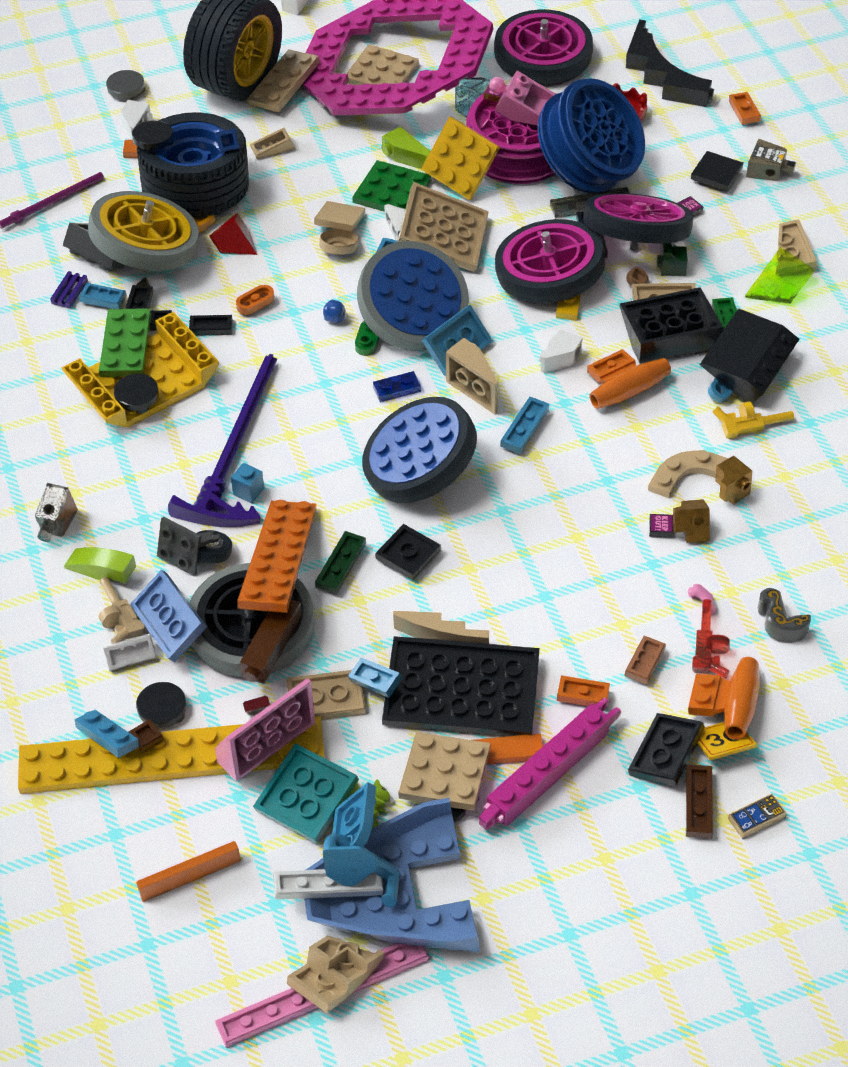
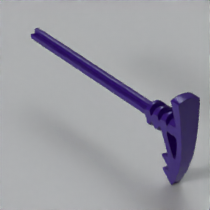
(214, 485)

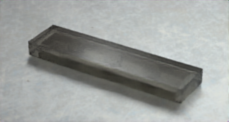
(570, 205)

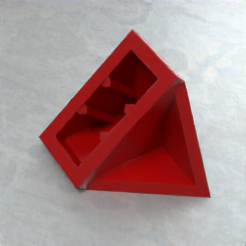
(233, 237)

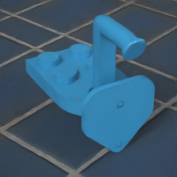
(344, 850)

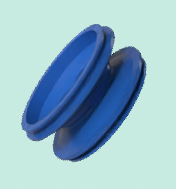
(591, 136)

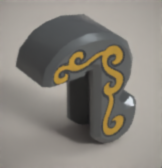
(776, 620)

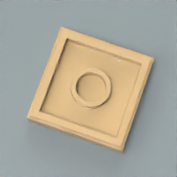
(339, 216)

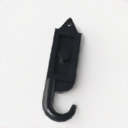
(140, 295)

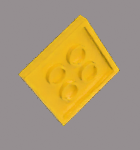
(460, 158)

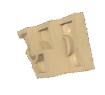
(333, 971)

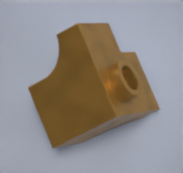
(734, 479)
(693, 520)

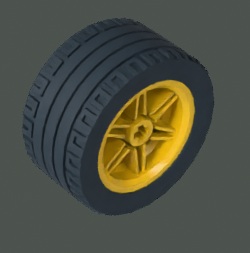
(232, 45)

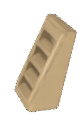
(277, 141)

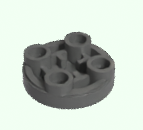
(125, 84)

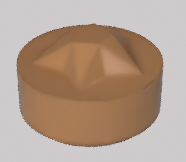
(636, 276)

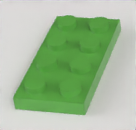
(125, 342)

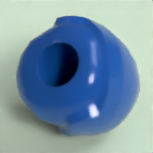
(334, 311)

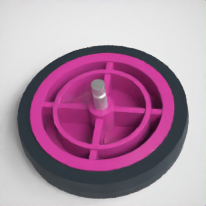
(543, 45)
(550, 261)

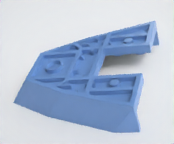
(406, 841)

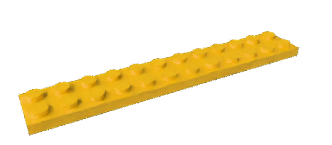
(180, 755)

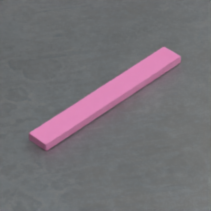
(291, 1004)

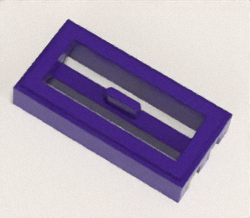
(65, 289)

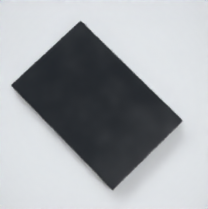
(666, 749)

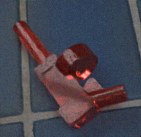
(707, 644)

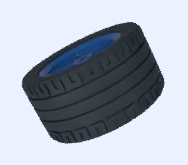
(193, 168)

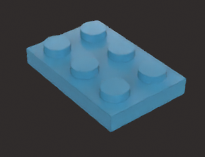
(462, 325)

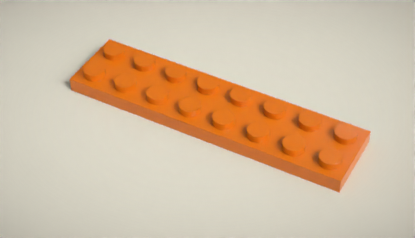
(277, 556)

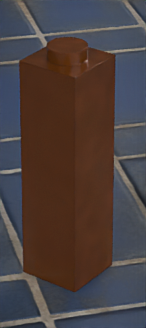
(269, 643)

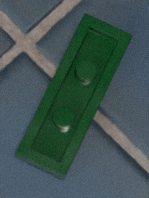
(340, 562)

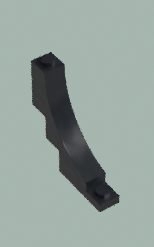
(658, 71)

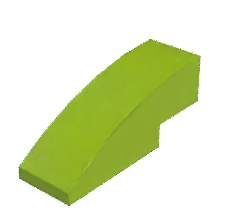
(101, 563)

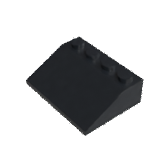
(670, 324)
(749, 354)

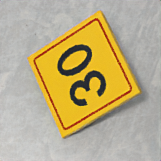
(717, 744)

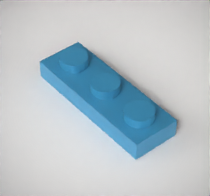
(524, 425)
(106, 733)

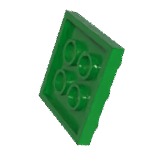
(388, 185)

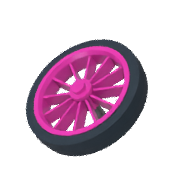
(638, 218)

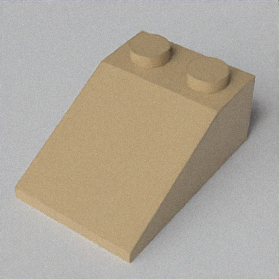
(471, 374)

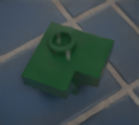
(672, 260)

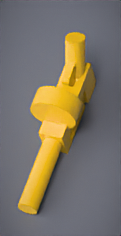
(748, 420)

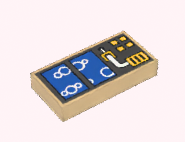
(757, 815)

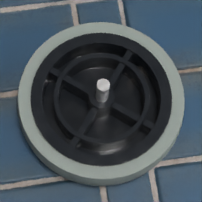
(233, 629)

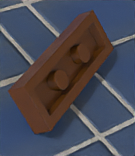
(699, 802)

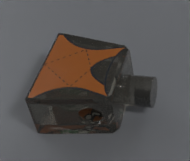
(55, 511)

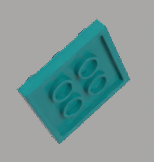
(305, 793)

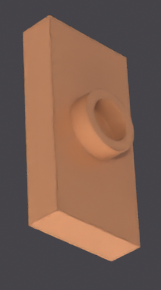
(645, 660)

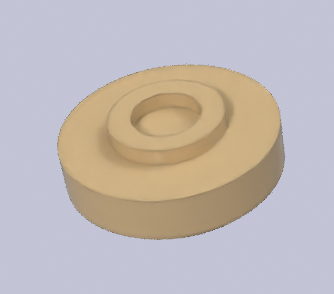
(338, 242)

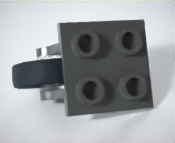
(191, 549)

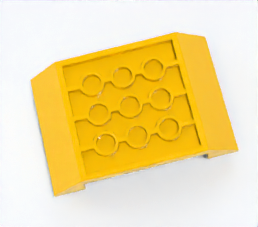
(173, 360)

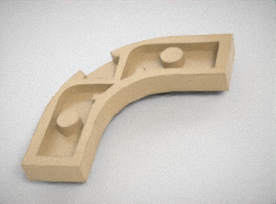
(681, 465)

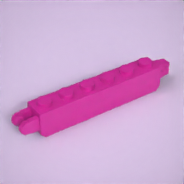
(548, 765)

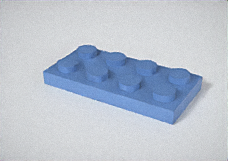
(168, 616)

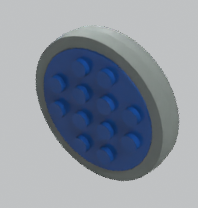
(409, 293)

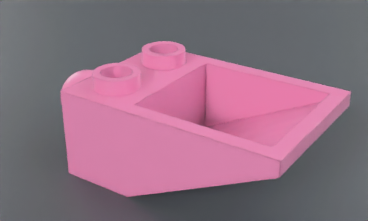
(521, 98)

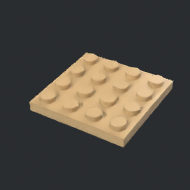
(444, 224)

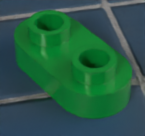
(366, 340)

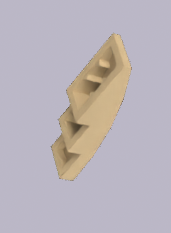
(431, 626)

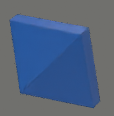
(227, 140)

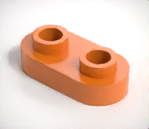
(255, 299)

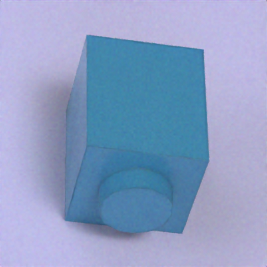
(247, 483)

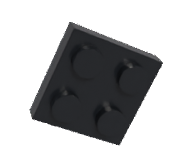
(408, 551)

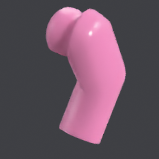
(701, 592)

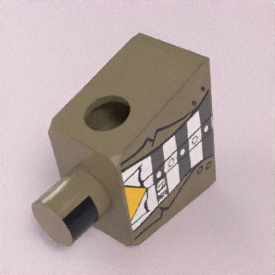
(768, 161)

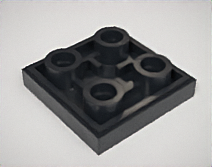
(717, 171)

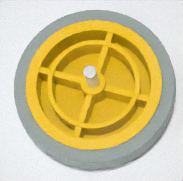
(143, 230)

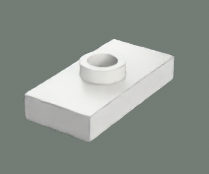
(129, 652)

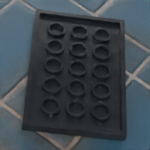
(463, 686)

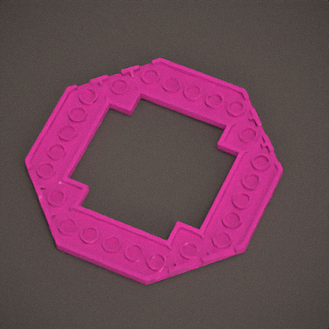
(460, 59)

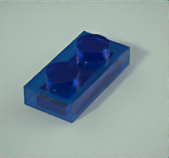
(396, 386)

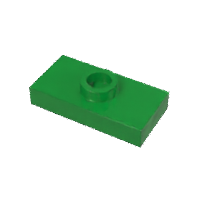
(724, 309)

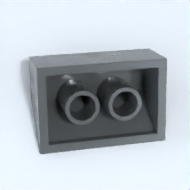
(79, 243)

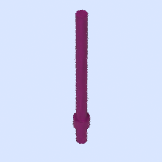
(18, 216)

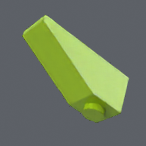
(404, 148)

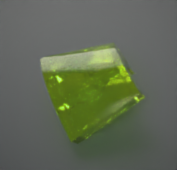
(781, 279)

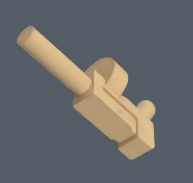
(119, 613)

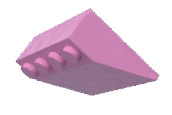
(267, 732)

